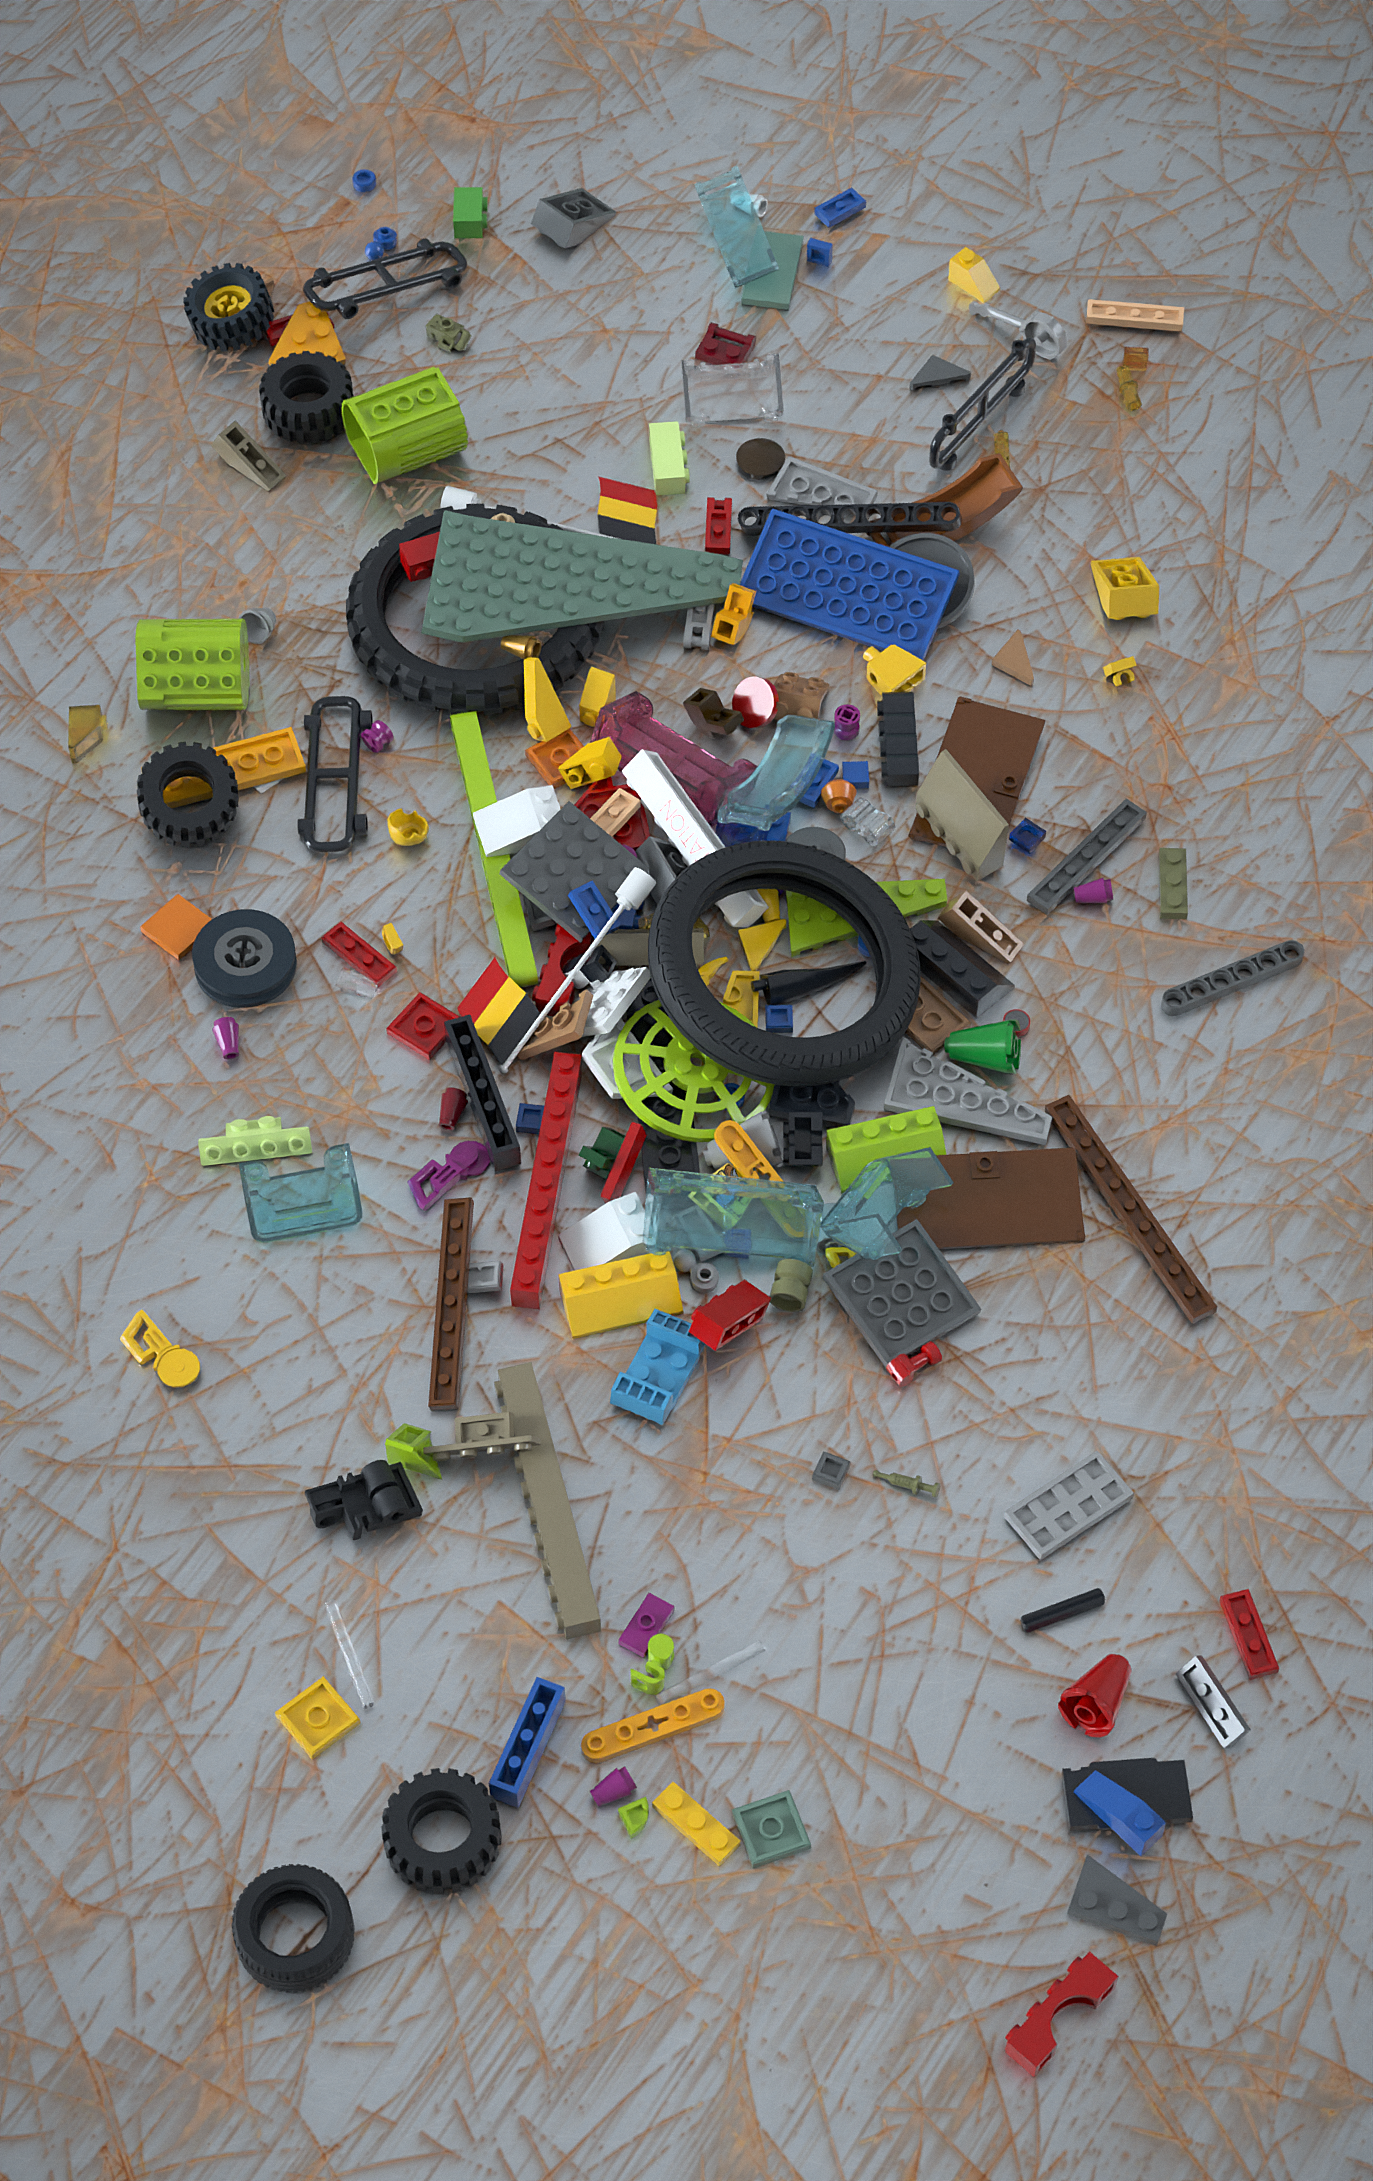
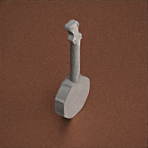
(1040, 326)

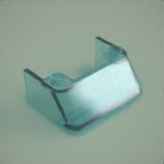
(878, 1196)

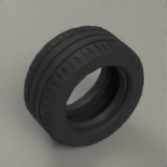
(280, 1887)

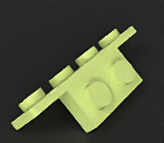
(254, 1141)

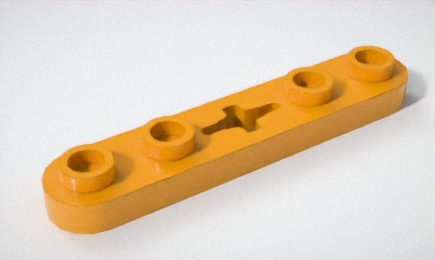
(743, 1152)
(625, 1737)

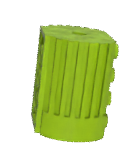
(405, 425)
(192, 664)

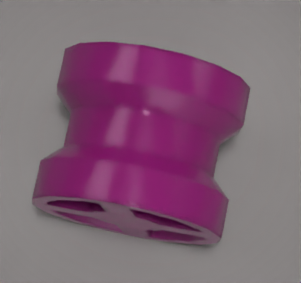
(377, 736)

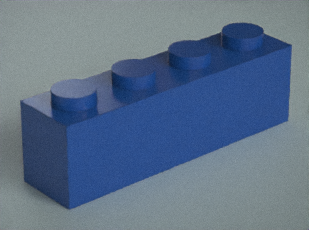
(527, 1742)

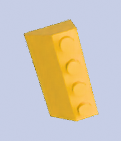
(619, 1293)

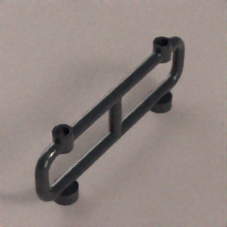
(348, 305)
(1014, 386)
(355, 823)

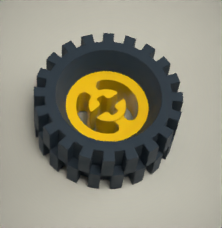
(228, 307)

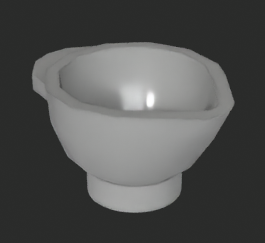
(259, 624)

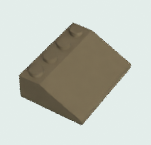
(963, 817)

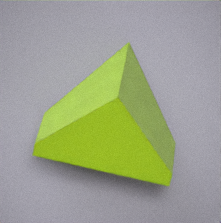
(407, 1447)

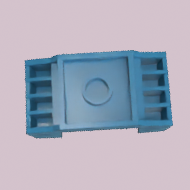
(658, 1368)

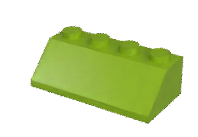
(861, 1143)

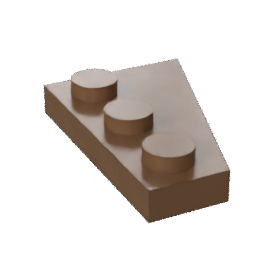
(561, 1029)

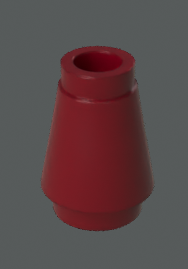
(452, 1106)

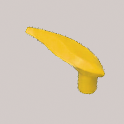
(709, 969)

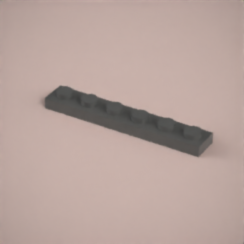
(1086, 856)

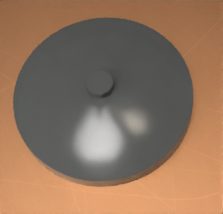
(947, 553)

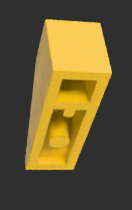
(542, 707)

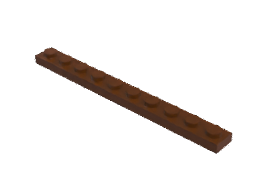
(1131, 1210)

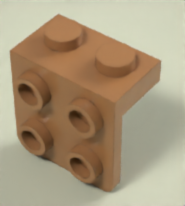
(799, 695)

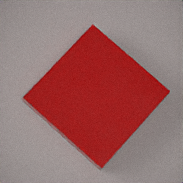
(421, 1025)

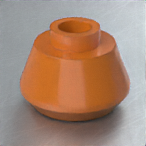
(838, 795)

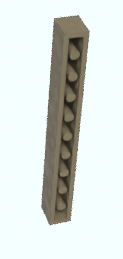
(549, 1505)

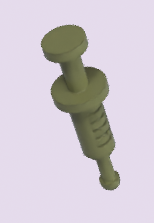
(914, 1484)

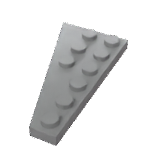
(960, 1097)

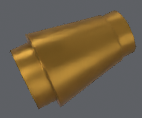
(521, 645)

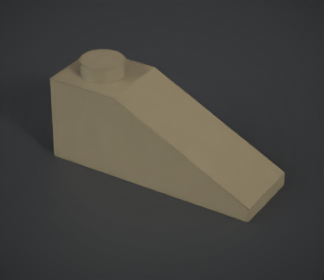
(247, 456)

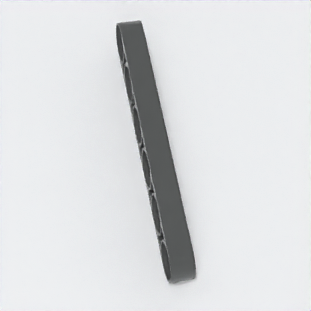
(1231, 975)

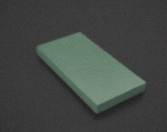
(777, 287)

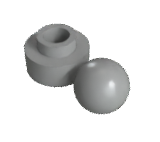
(686, 1262)

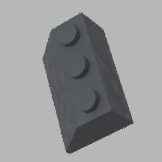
(664, 864)

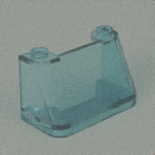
(302, 1200)

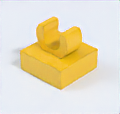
(1120, 667)

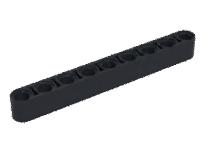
(862, 512)

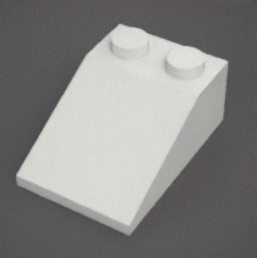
(515, 820)
(606, 1234)

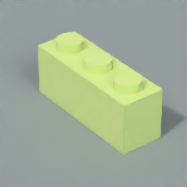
(668, 458)

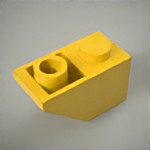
(591, 763)

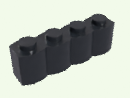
(900, 739)

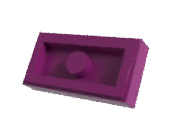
(646, 1623)

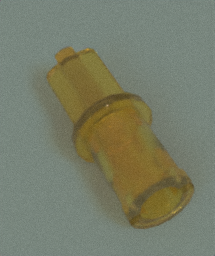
(1128, 388)

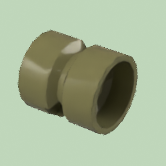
(790, 1285)

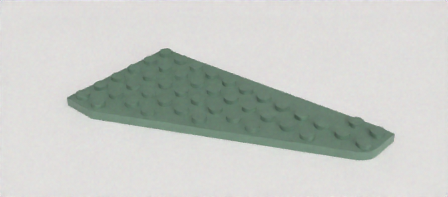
(529, 578)

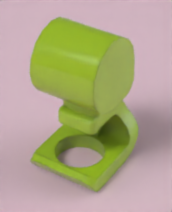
(660, 1659)

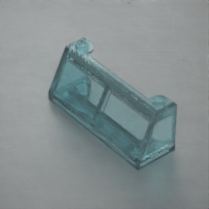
(731, 1215)

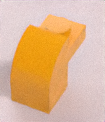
(736, 616)

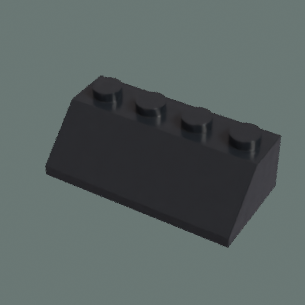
(958, 968)

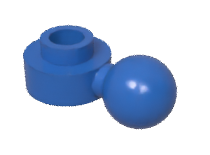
(383, 239)

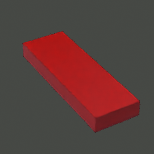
(359, 954)
(624, 1163)
(1249, 1634)

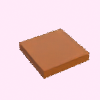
(550, 755)
(175, 926)

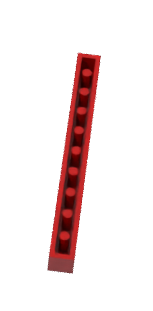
(546, 1181)

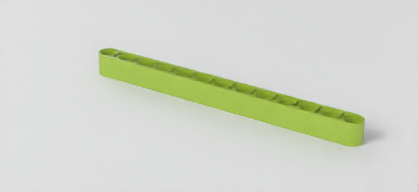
(503, 895)

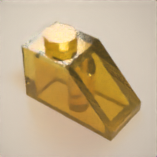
(85, 730)

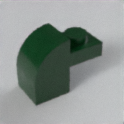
(603, 1153)

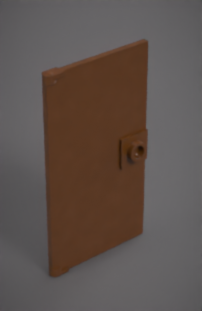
(993, 750)
(1003, 1200)

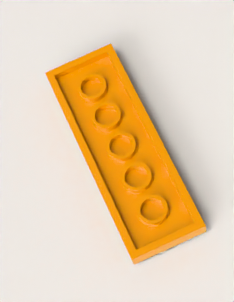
(253, 761)

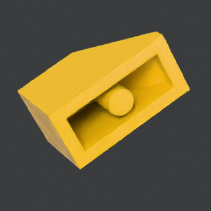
(973, 275)
(598, 692)

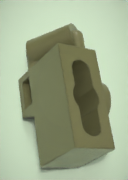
(448, 333)

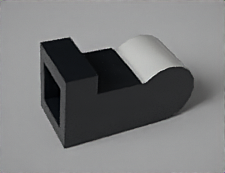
(591, 969)

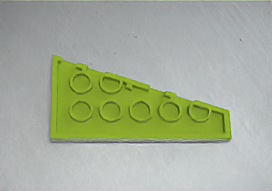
(815, 924)

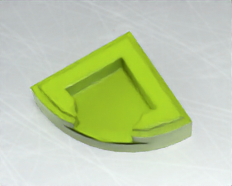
(634, 1816)

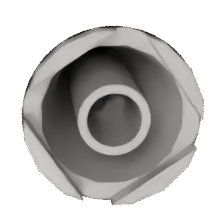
(759, 1132)

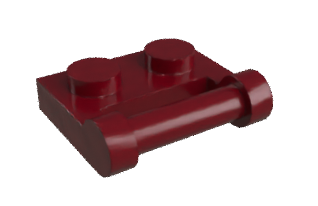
(721, 352)

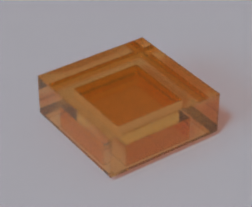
(1135, 358)

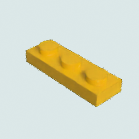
(696, 1824)

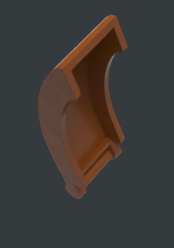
(977, 493)

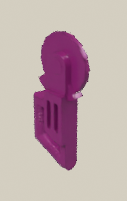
(464, 1160)

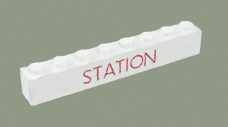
(686, 828)

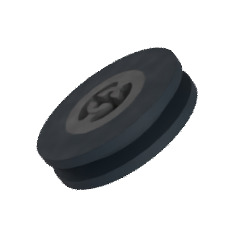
(220, 951)

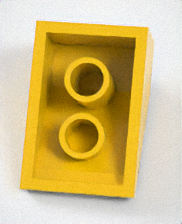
(1126, 587)

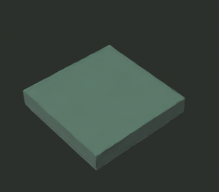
(771, 1829)

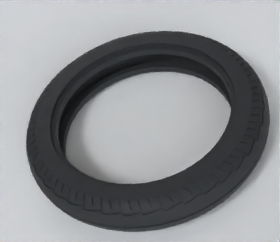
(753, 1050)

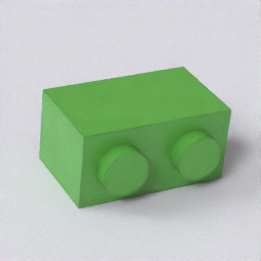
(468, 212)

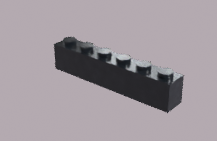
(482, 1093)

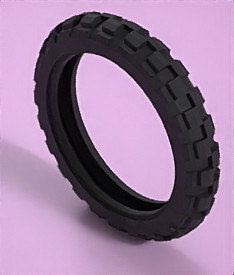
(430, 683)

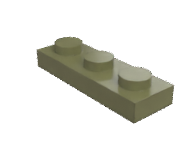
(1173, 883)

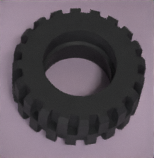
(301, 375)
(187, 762)
(432, 1794)

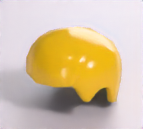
(407, 828)

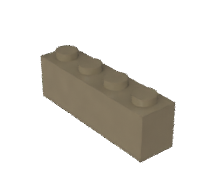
(631, 947)

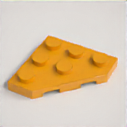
(308, 331)

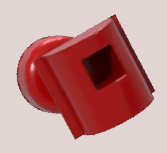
(903, 1367)

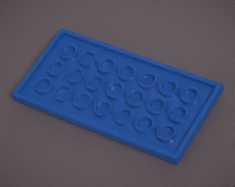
(848, 584)

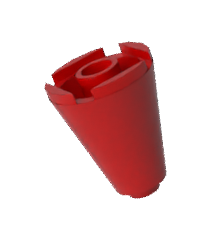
(1097, 1696)

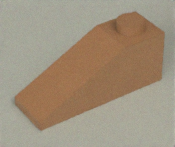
(979, 927)

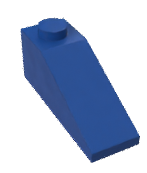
(1122, 1812)

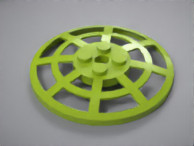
(683, 1074)

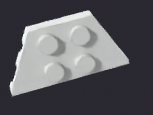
(599, 1058)

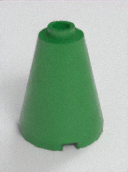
(987, 1046)

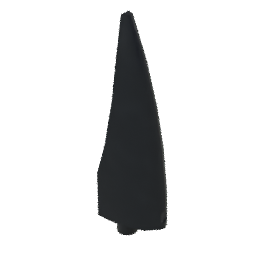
(793, 984)

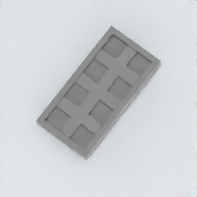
(1068, 1505)

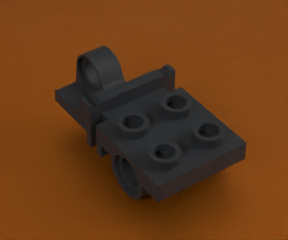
(370, 1499)

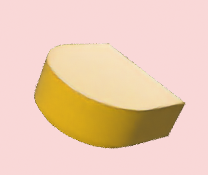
(392, 939)

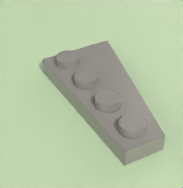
(811, 485)

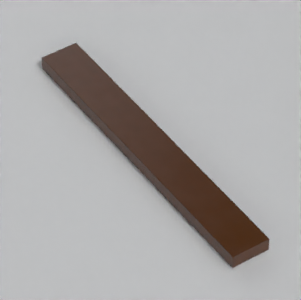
(451, 1304)

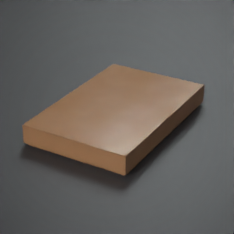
(934, 1019)

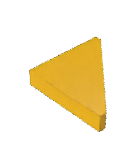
(759, 941)

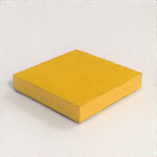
(317, 1717)

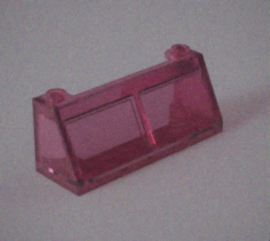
(697, 771)

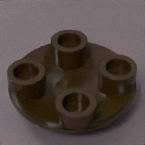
(760, 457)

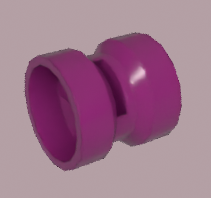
(847, 722)

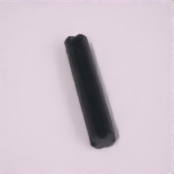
(1062, 1610)

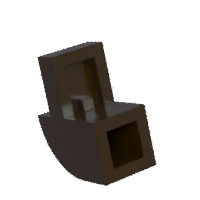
(710, 715)

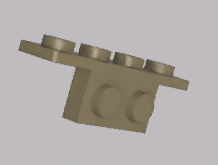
(482, 1434)

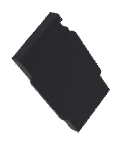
(1159, 1784)

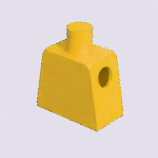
(893, 669)

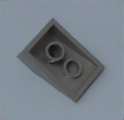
(571, 217)

